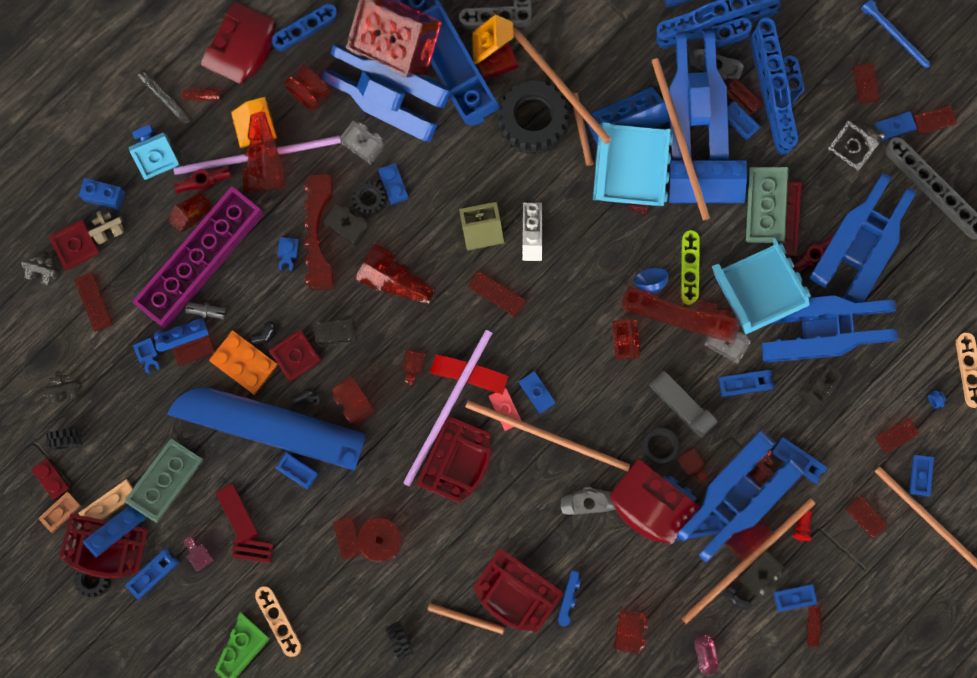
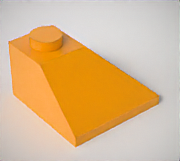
(491, 37)
(241, 118)

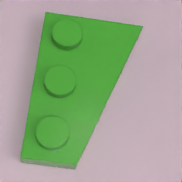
(242, 647)

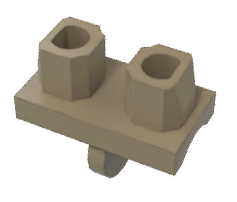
(98, 232)

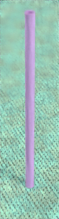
(242, 158)
(447, 408)

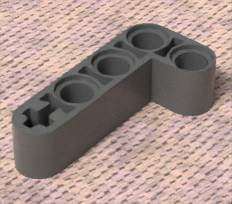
(513, 13)
(697, 419)

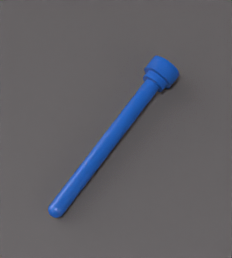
(871, 9)

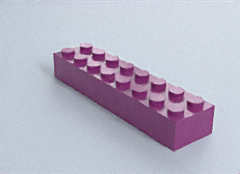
(198, 257)

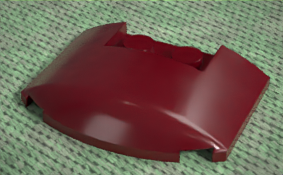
(240, 44)
(456, 461)
(652, 504)
(116, 562)
(516, 593)

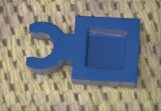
(288, 250)
(146, 353)

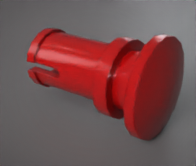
(803, 528)

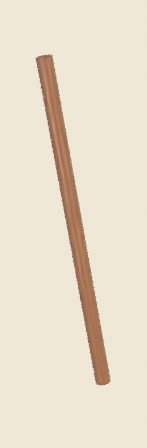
(562, 87)
(680, 139)
(547, 435)
(927, 516)
(748, 561)

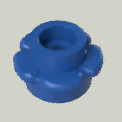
(937, 399)

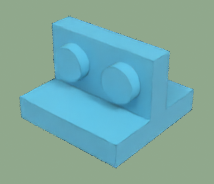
(154, 155)

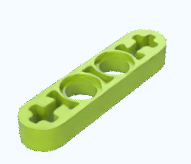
(690, 267)

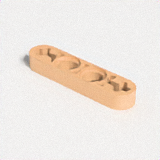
(967, 370)
(280, 620)

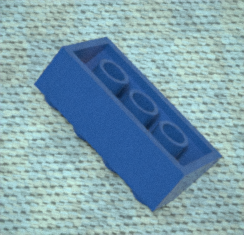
(642, 110)
(717, 179)

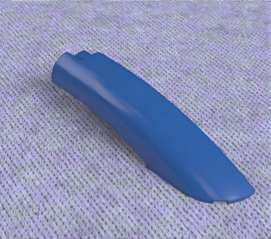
(456, 67)
(270, 425)

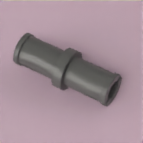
(205, 310)

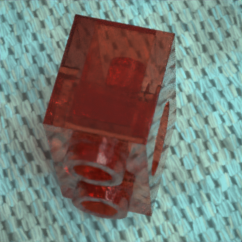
(626, 339)

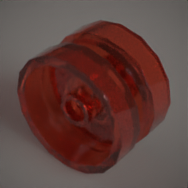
(307, 88)
(391, 540)

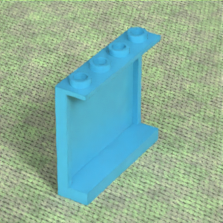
(633, 165)
(762, 287)

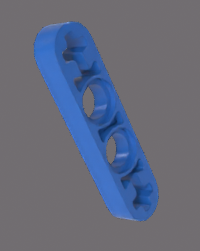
(303, 25)

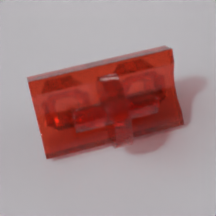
(763, 472)

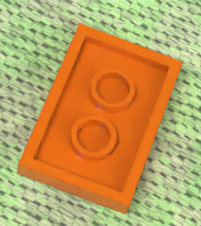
(243, 362)

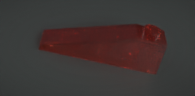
(264, 165)
(386, 275)

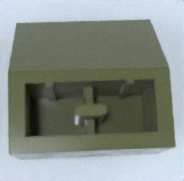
(481, 226)

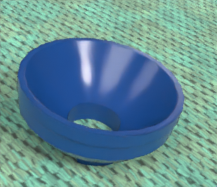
(651, 280)

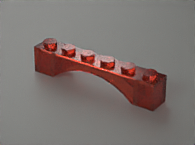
(319, 195)
(704, 323)

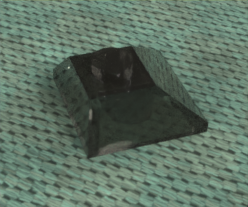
(856, 142)

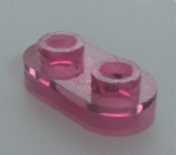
(706, 655)

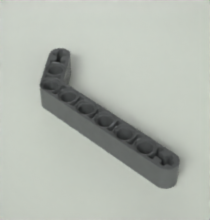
(932, 178)

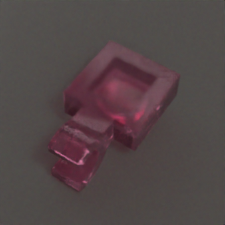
(199, 556)

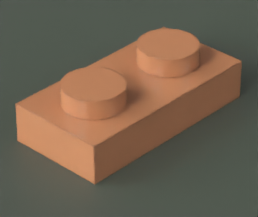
(59, 512)

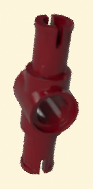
(192, 181)
(805, 259)

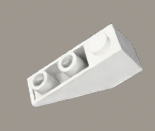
(532, 231)

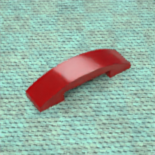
(480, 376)

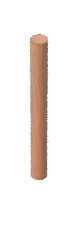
(583, 136)
(466, 618)

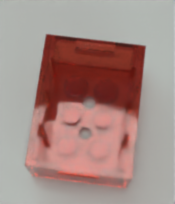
(394, 19)

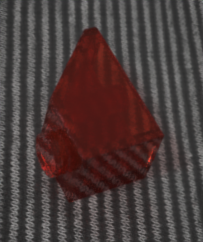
(189, 212)

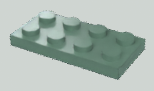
(767, 204)
(163, 480)

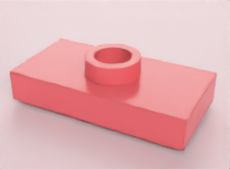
(504, 405)

